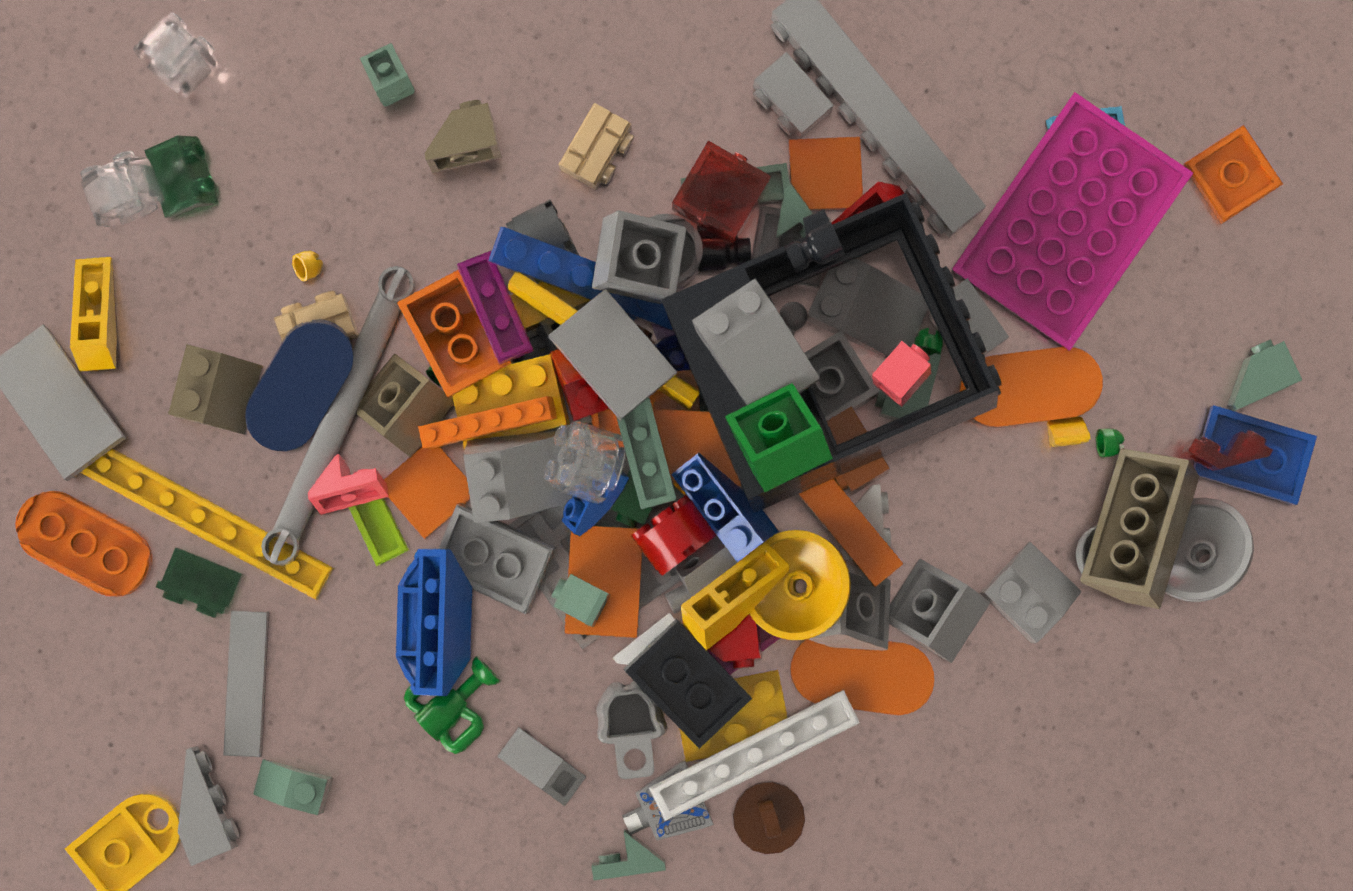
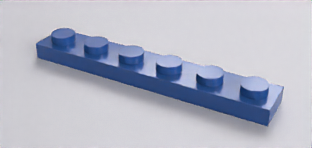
(564, 271)

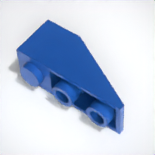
(724, 507)

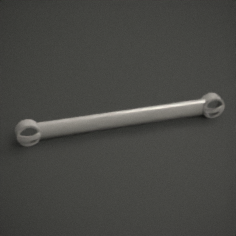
(339, 416)

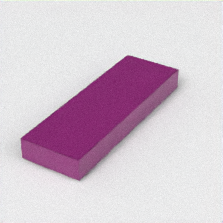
(494, 308)

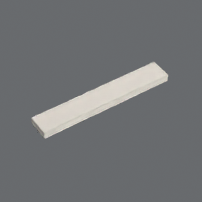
(753, 755)

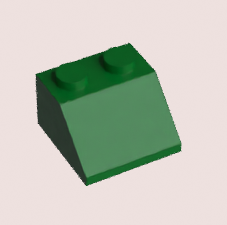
(779, 437)

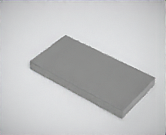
(56, 403)

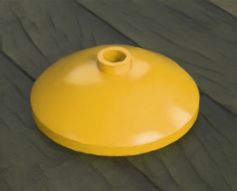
(813, 612)

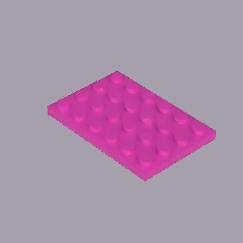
(1072, 221)

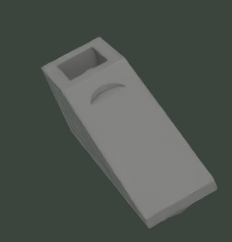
(202, 820)

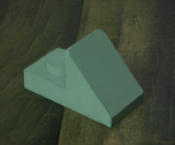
(387, 75)
(792, 211)
(639, 861)

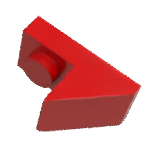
(578, 393)

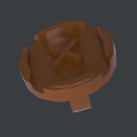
(769, 817)

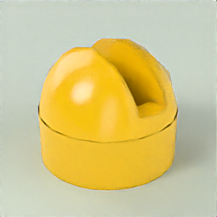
(306, 265)

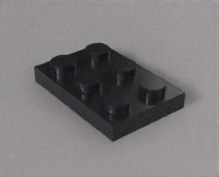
(687, 683)

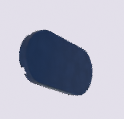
(299, 385)

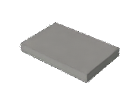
(612, 354)
(498, 558)

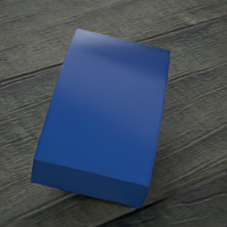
(582, 515)

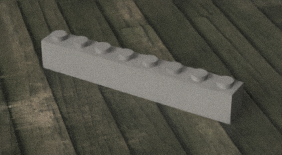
(878, 113)

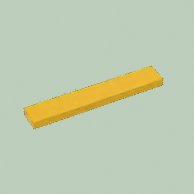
(561, 311)

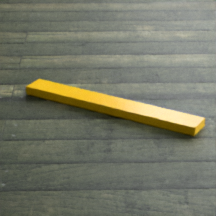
(207, 520)

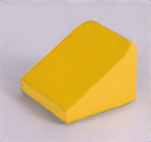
(1068, 432)

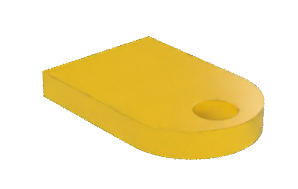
(125, 844)

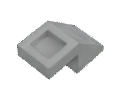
(541, 766)

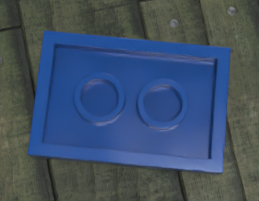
(1275, 476)

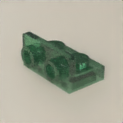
(182, 175)
(200, 582)

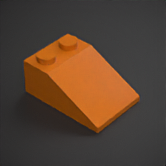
(450, 333)

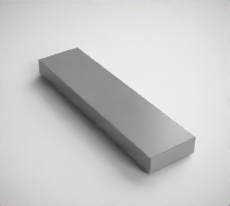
(246, 684)

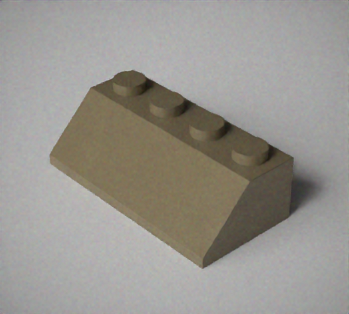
(1140, 527)

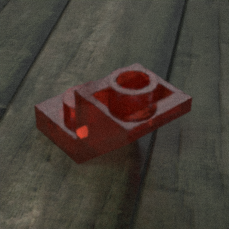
(1240, 450)

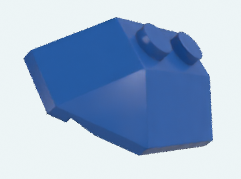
(433, 622)

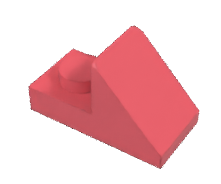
(339, 489)

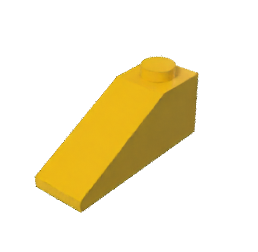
(94, 315)
(732, 595)

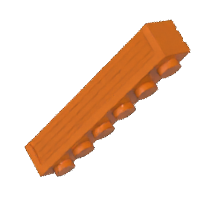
(487, 422)

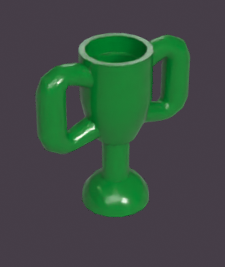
(445, 711)

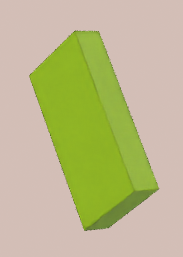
(379, 530)

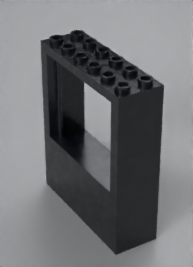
(858, 235)

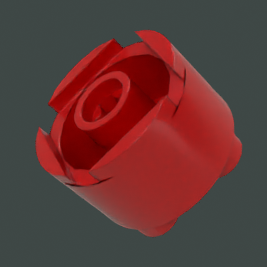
(673, 535)

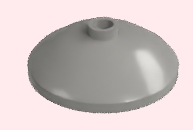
(1224, 535)

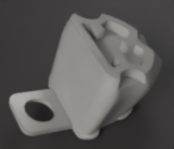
(629, 722)

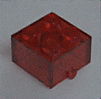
(721, 192)

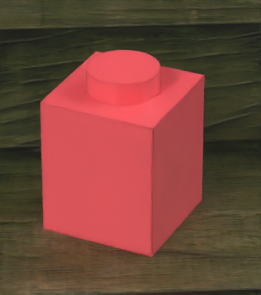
(902, 372)

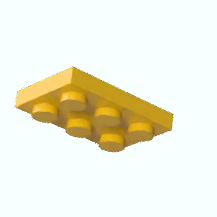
(514, 385)
(761, 712)

